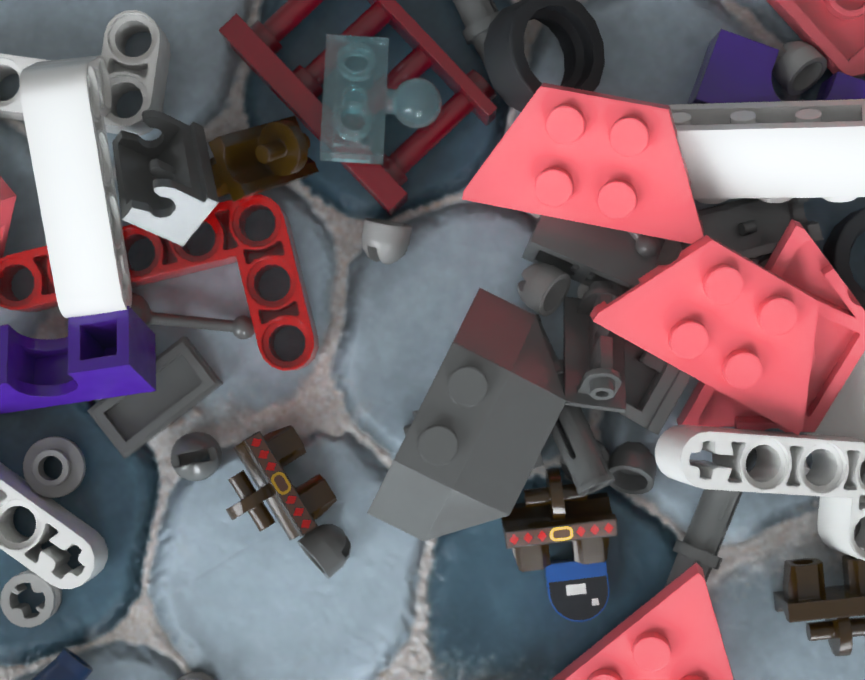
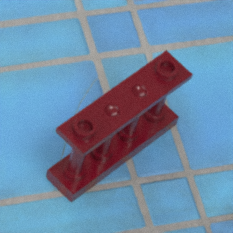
(302, 86)

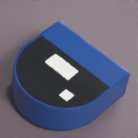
(577, 589)

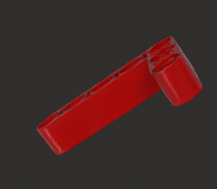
(175, 260)

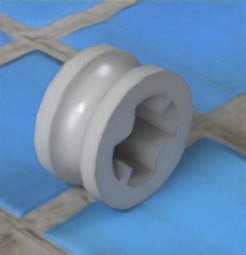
(21, 613)

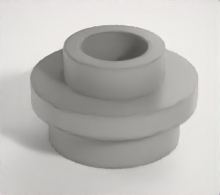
(72, 462)

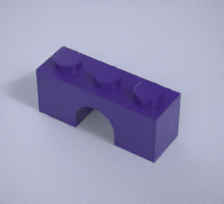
(741, 71)
(97, 360)

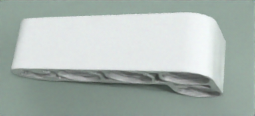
(141, 73)
(75, 183)
(777, 471)
(49, 516)

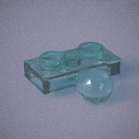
(359, 100)

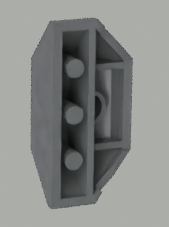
(475, 426)

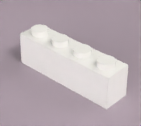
(773, 149)

